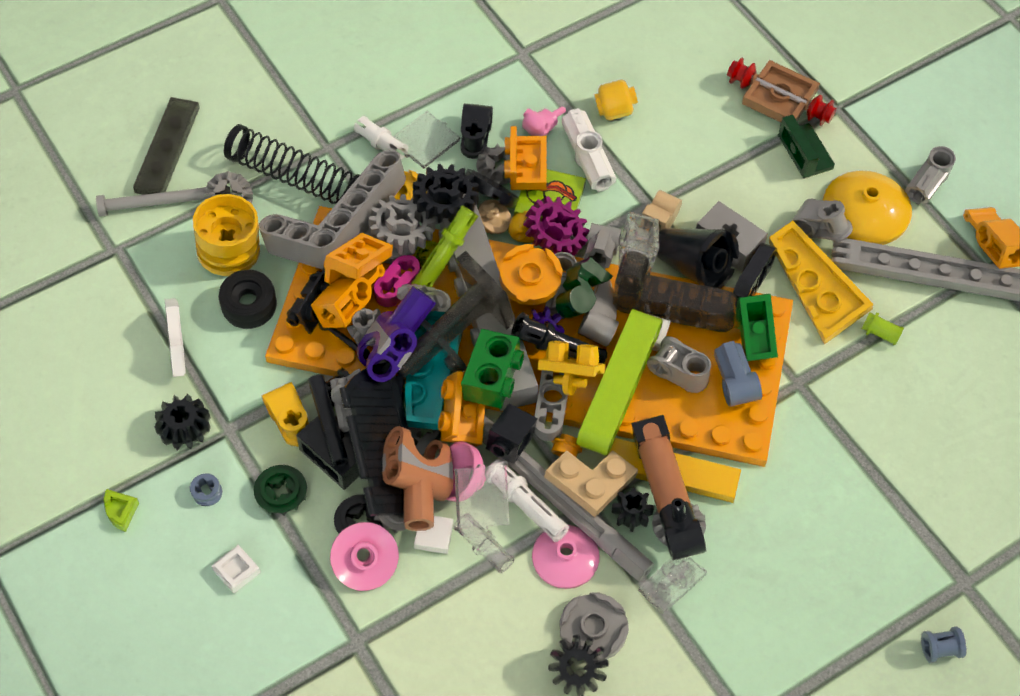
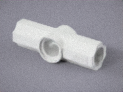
(588, 150)

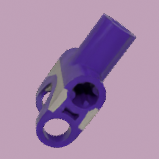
(394, 334)

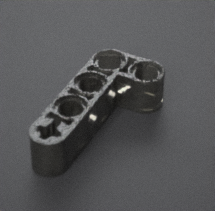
(671, 299)

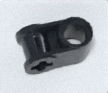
(475, 129)

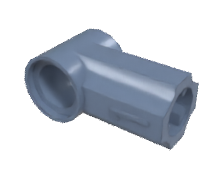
(738, 381)

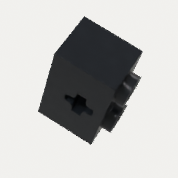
(313, 445)

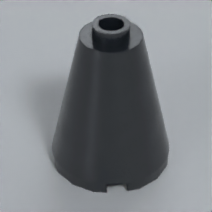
(700, 254)

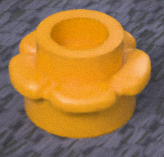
(564, 443)

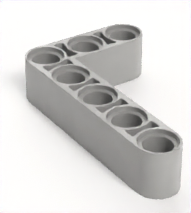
(346, 220)

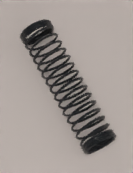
(245, 145)

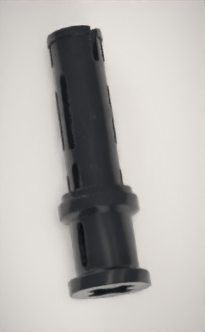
(541, 334)

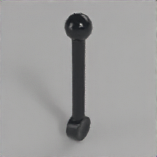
(345, 339)

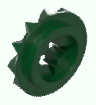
(274, 478)

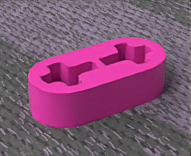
(394, 278)

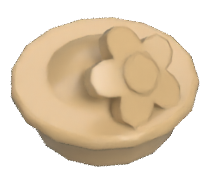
(494, 216)

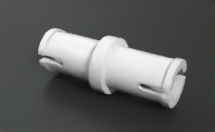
(379, 137)

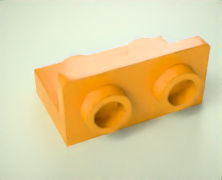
(356, 258)

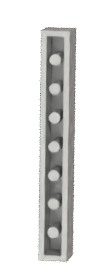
(479, 248)

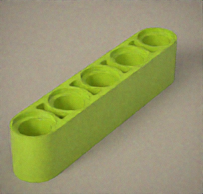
(619, 382)

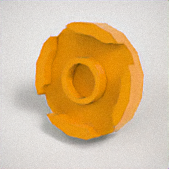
(530, 274)

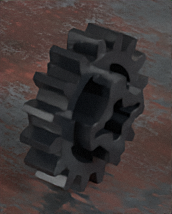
(444, 192)

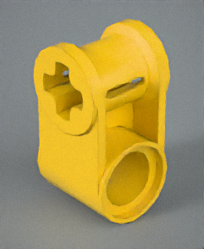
(287, 411)

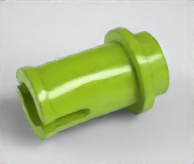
(882, 328)

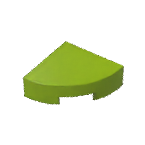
(120, 508)

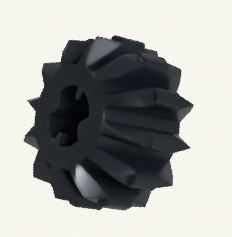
(182, 422)
(579, 652)

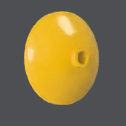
(873, 218)

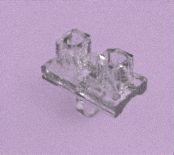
(671, 582)

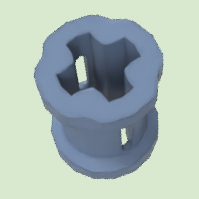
(943, 644)

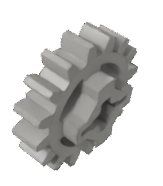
(401, 224)

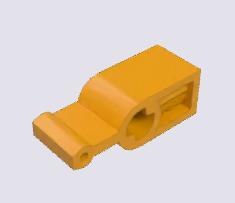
(996, 236)
(345, 298)

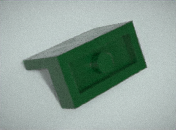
(804, 147)

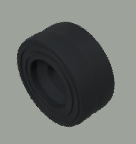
(244, 283)

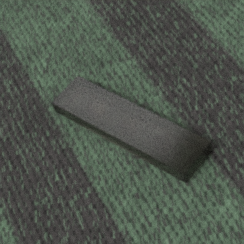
(166, 146)

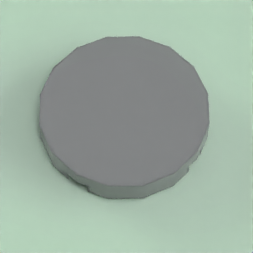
(598, 618)

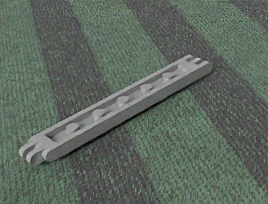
(927, 268)

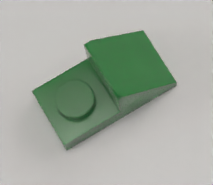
(756, 327)

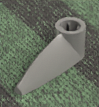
(600, 321)

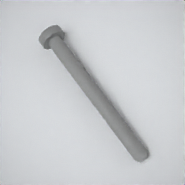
(105, 205)

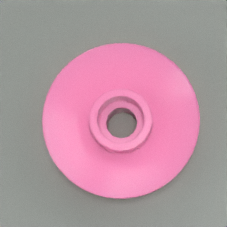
(376, 568)
(566, 570)

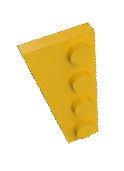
(821, 286)

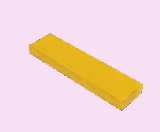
(698, 475)

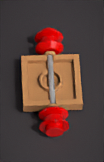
(780, 92)

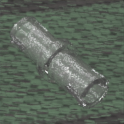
(484, 544)

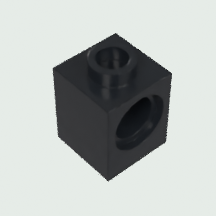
(511, 433)

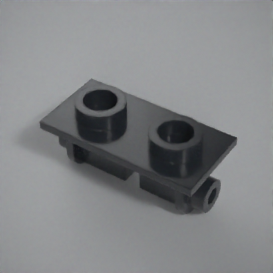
(301, 311)

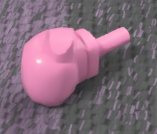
(541, 122)

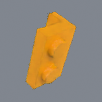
(527, 161)
(460, 418)

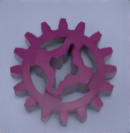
(556, 226)

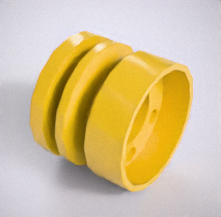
(226, 234)

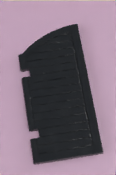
(375, 412)

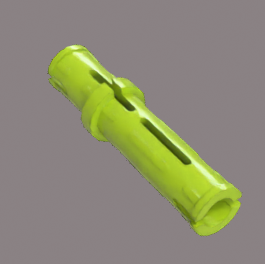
(447, 245)

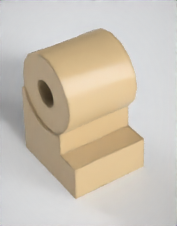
(663, 207)

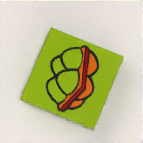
(560, 185)

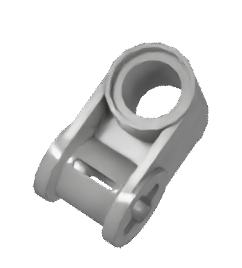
(823, 220)
(676, 361)

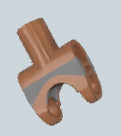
(419, 476)

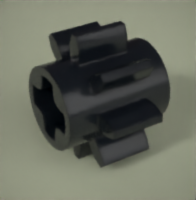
(637, 510)

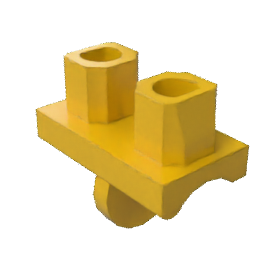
(585, 364)

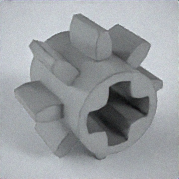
(362, 322)

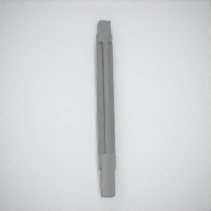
(599, 531)

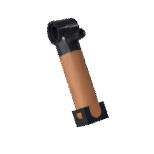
(668, 489)

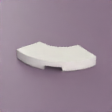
(175, 337)

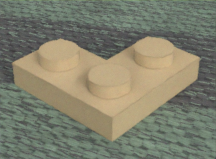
(590, 487)

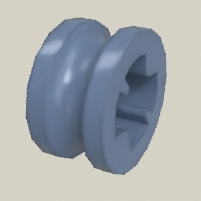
(213, 484)

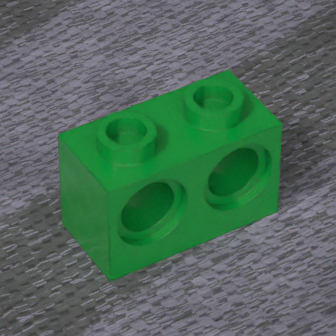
(486, 367)

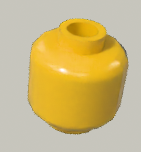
(615, 100)

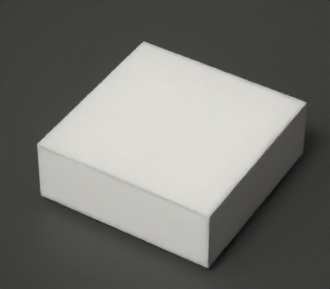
(437, 538)
(236, 569)

